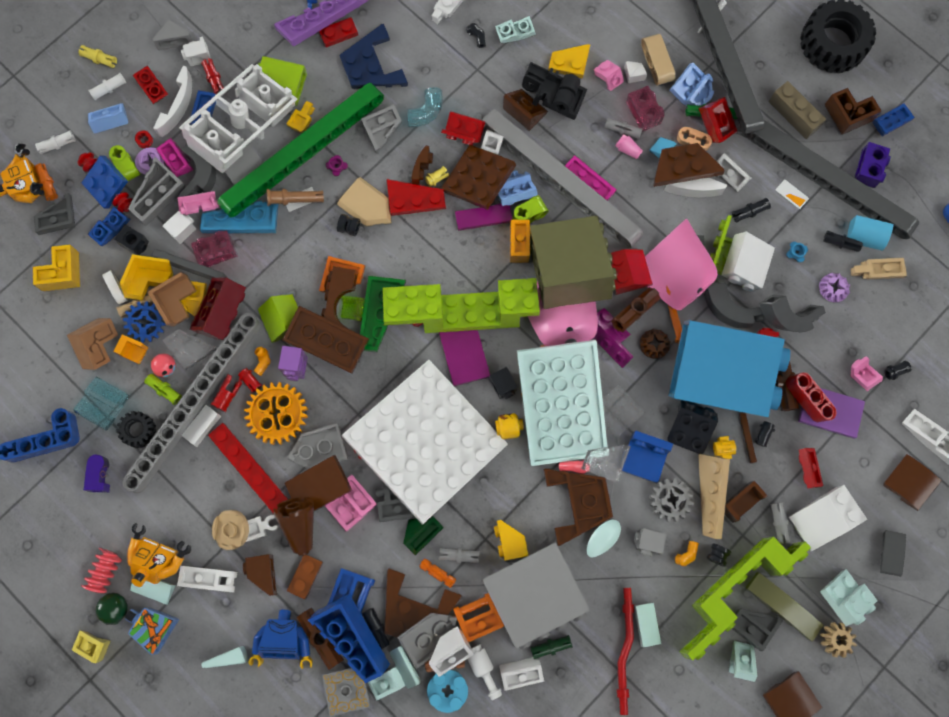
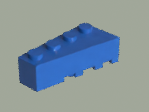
(352, 638)

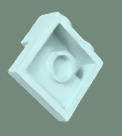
(849, 598)

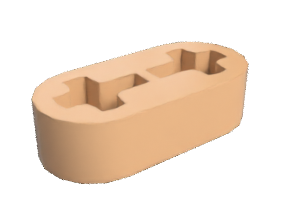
(694, 136)

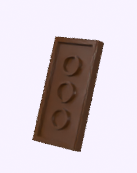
(325, 339)

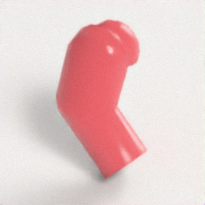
(574, 466)

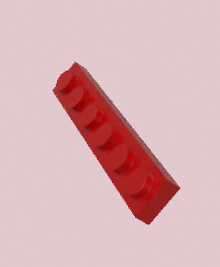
(247, 466)

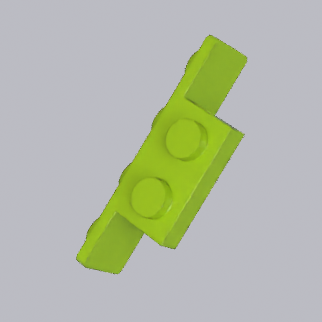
(722, 245)

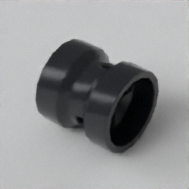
(348, 225)

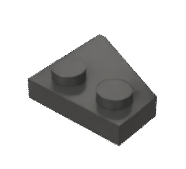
(55, 217)
(756, 627)

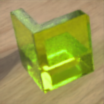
(352, 307)

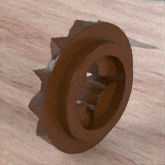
(650, 350)

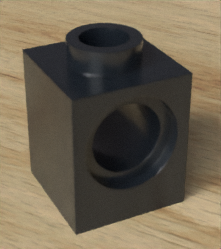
(125, 237)
(503, 383)

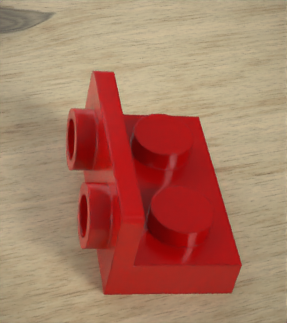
(464, 127)

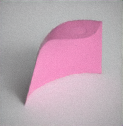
(681, 265)
(553, 322)

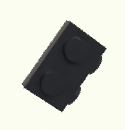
(693, 427)

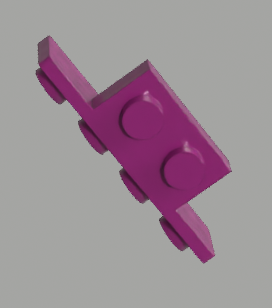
(611, 339)

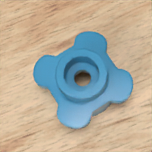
(797, 247)

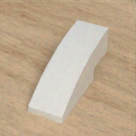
(697, 188)

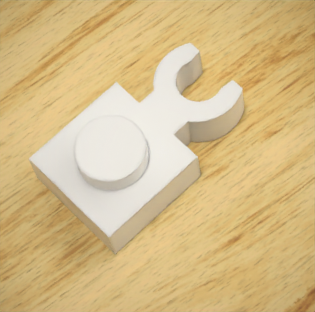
(257, 527)

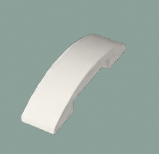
(165, 122)

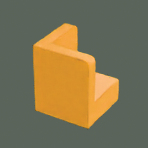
(130, 349)

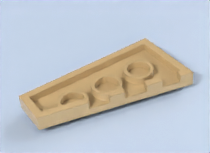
(713, 490)

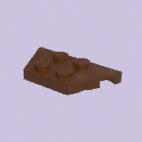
(685, 164)

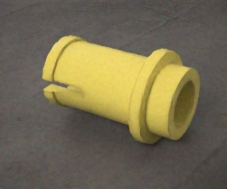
(437, 176)

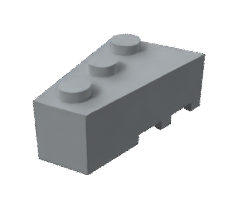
(155, 193)

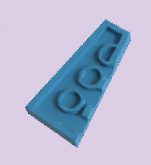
(254, 219)

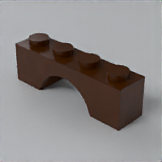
(341, 283)

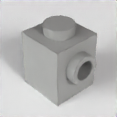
(649, 542)

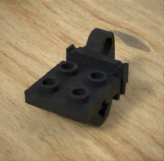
(556, 92)

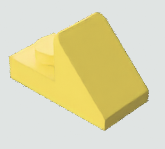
(90, 646)

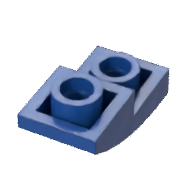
(109, 227)

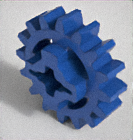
(144, 330)

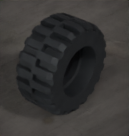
(849, 19)

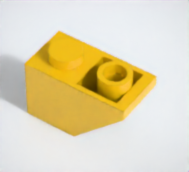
(512, 542)

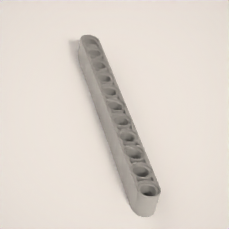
(563, 179)
(184, 407)

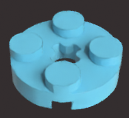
(437, 697)

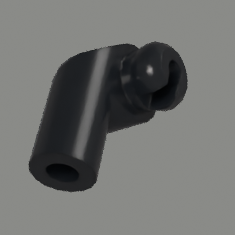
(474, 29)

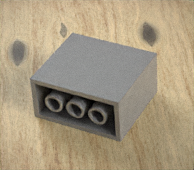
(536, 596)

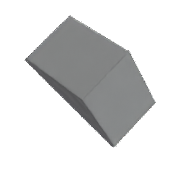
(171, 36)

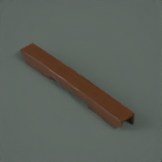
(750, 449)

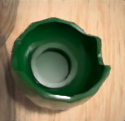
(111, 608)

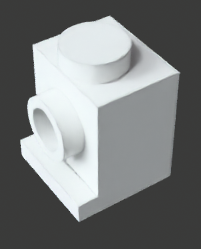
(195, 52)

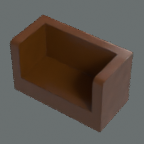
(743, 501)

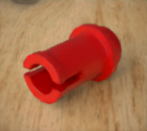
(248, 378)

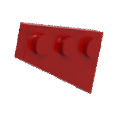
(413, 198)

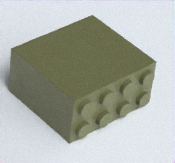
(572, 262)

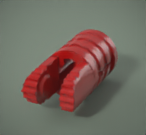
(224, 397)

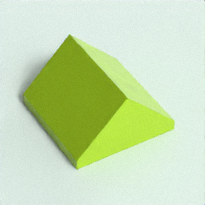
(277, 315)

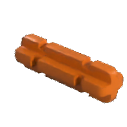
(437, 573)

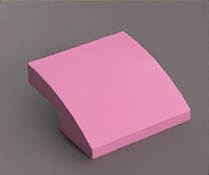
(352, 506)

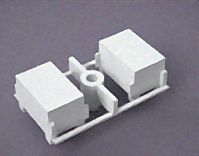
(255, 92)

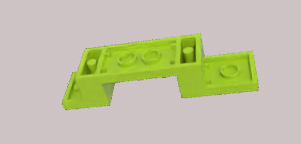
(461, 311)
(716, 613)

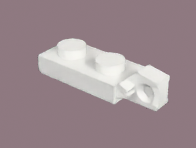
(445, 9)

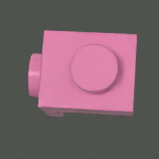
(610, 74)
(865, 374)

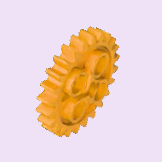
(258, 416)

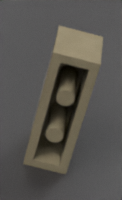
(797, 110)

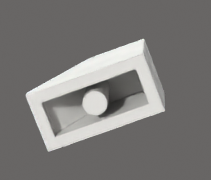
(450, 651)

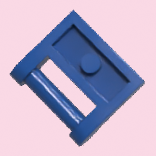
(347, 583)

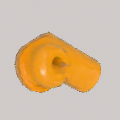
(264, 360)
(689, 556)

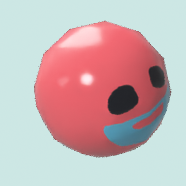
(163, 365)

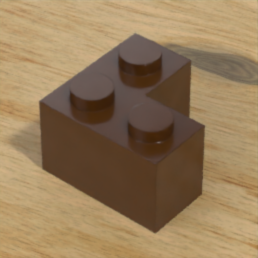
(850, 114)

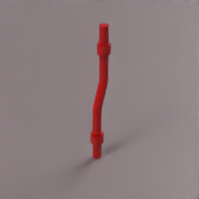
(623, 691)

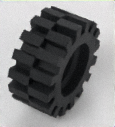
(124, 429)

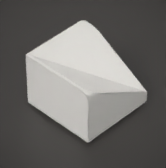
(634, 72)
(492, 142)

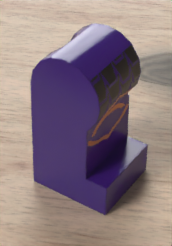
(95, 474)

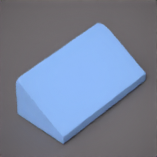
(107, 118)

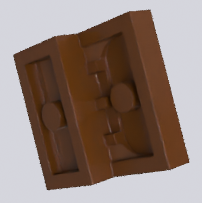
(912, 482)
(792, 698)

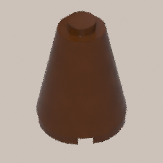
(297, 522)

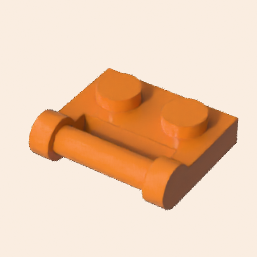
(481, 624)

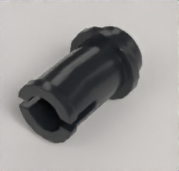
(893, 372)
(764, 433)

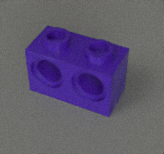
(868, 163)

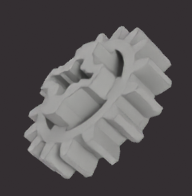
(672, 507)

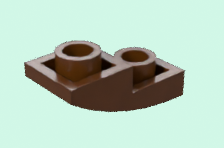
(421, 164)

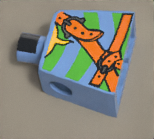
(150, 628)

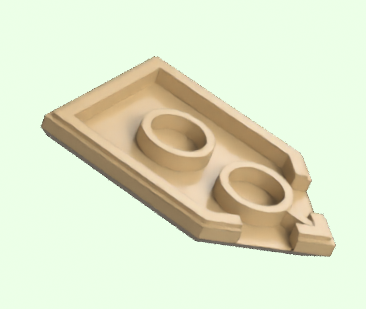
(366, 203)

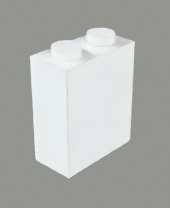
(748, 261)

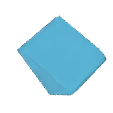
(661, 143)

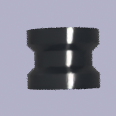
(719, 554)

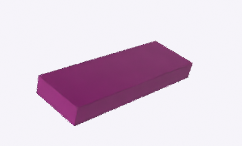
(481, 217)

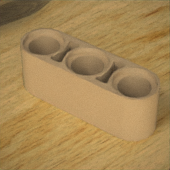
(658, 59)

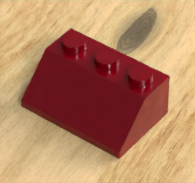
(218, 308)

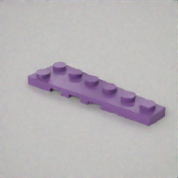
(311, 21)

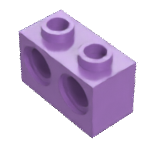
(293, 363)

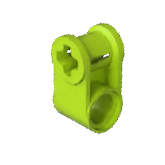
(125, 163)
(532, 210)

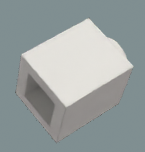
(179, 227)

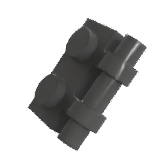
(391, 509)

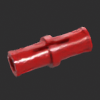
(213, 76)

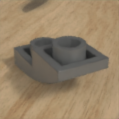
(893, 553)

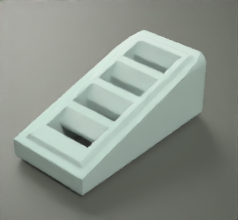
(232, 657)

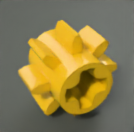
(724, 447)

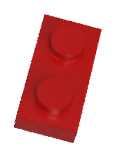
(338, 32)
(810, 466)

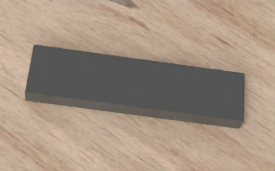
(188, 266)

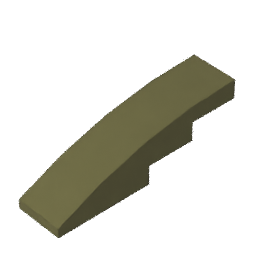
(784, 606)

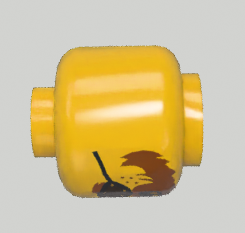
(509, 426)

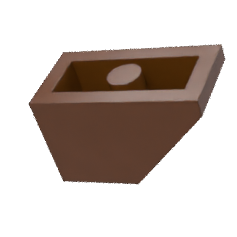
(261, 572)

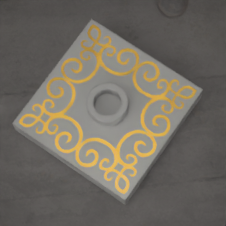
(345, 692)

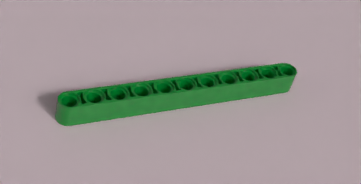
(300, 150)

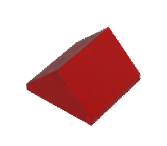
(718, 120)

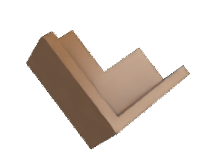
(168, 298)
(89, 342)

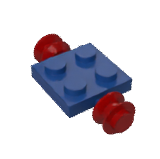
(104, 182)

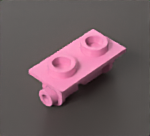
(192, 203)

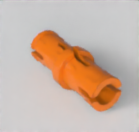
(47, 181)

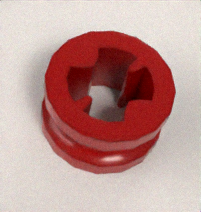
(141, 134)

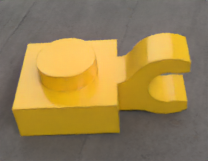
(301, 119)

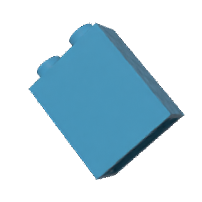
(728, 368)

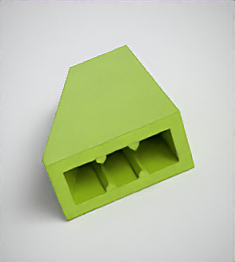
(285, 74)

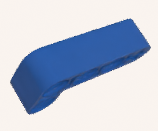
(38, 440)

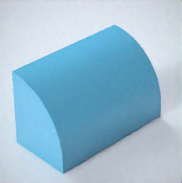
(870, 232)

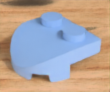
(693, 86)
(517, 188)

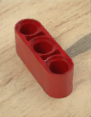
(819, 403)

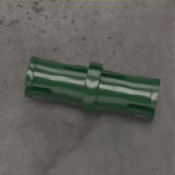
(551, 647)

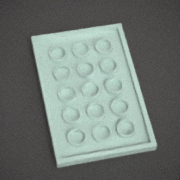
(562, 401)

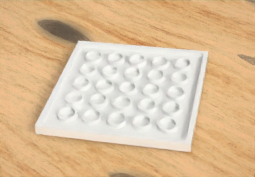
(424, 441)

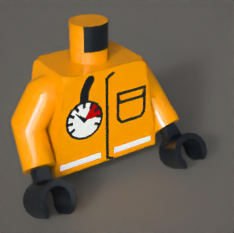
(20, 178)
(153, 560)

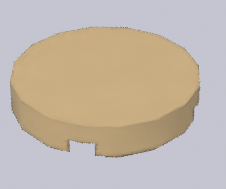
(230, 529)

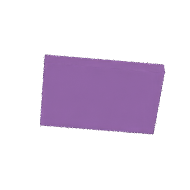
(847, 418)

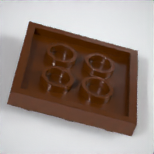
(478, 176)

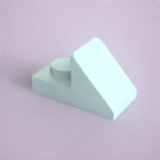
(743, 661)
(386, 684)

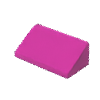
(174, 158)

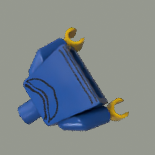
(281, 640)

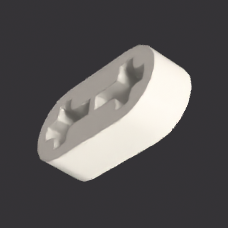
(114, 286)

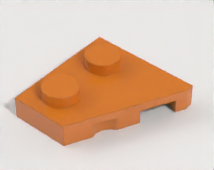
(332, 261)

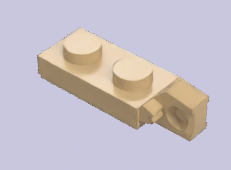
(880, 269)

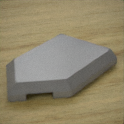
(319, 445)
(423, 637)

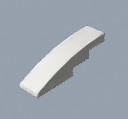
(929, 434)

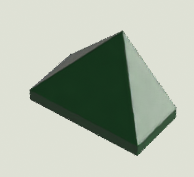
(419, 535)

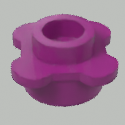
(341, 165)

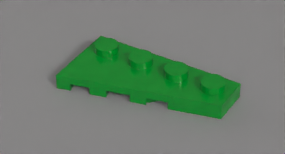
(373, 315)

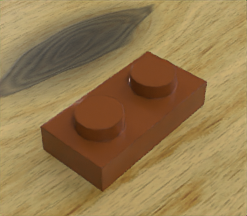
(305, 576)

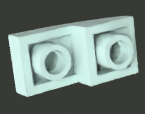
(515, 31)

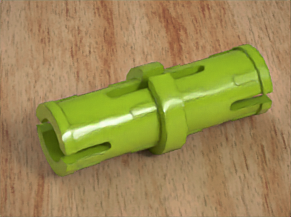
(163, 389)

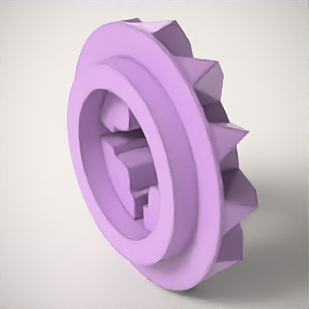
(143, 158)
(827, 290)

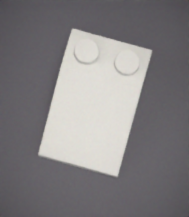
(827, 517)

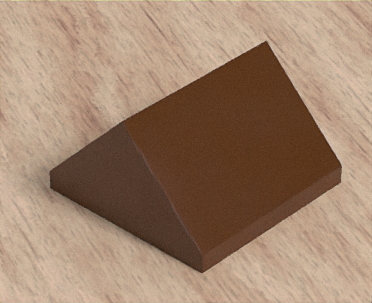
(520, 107)

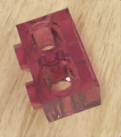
(641, 109)
(215, 254)

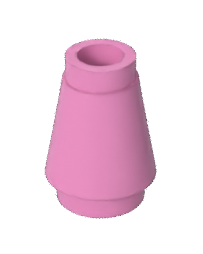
(628, 146)

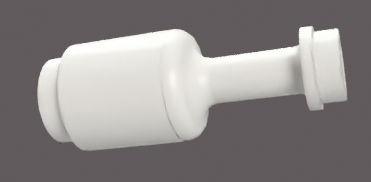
(482, 667)

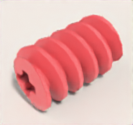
(102, 572)

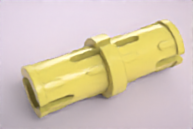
(97, 56)

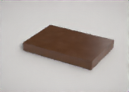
(321, 483)

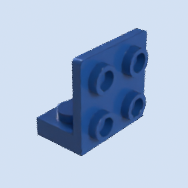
(646, 456)

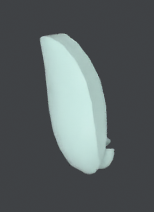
(603, 538)

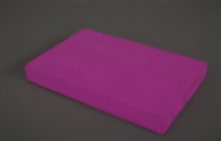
(464, 356)

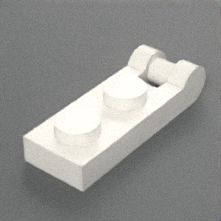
(206, 578)

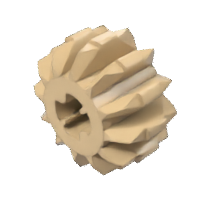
(830, 639)

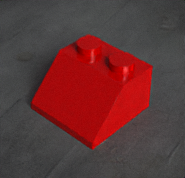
(630, 270)

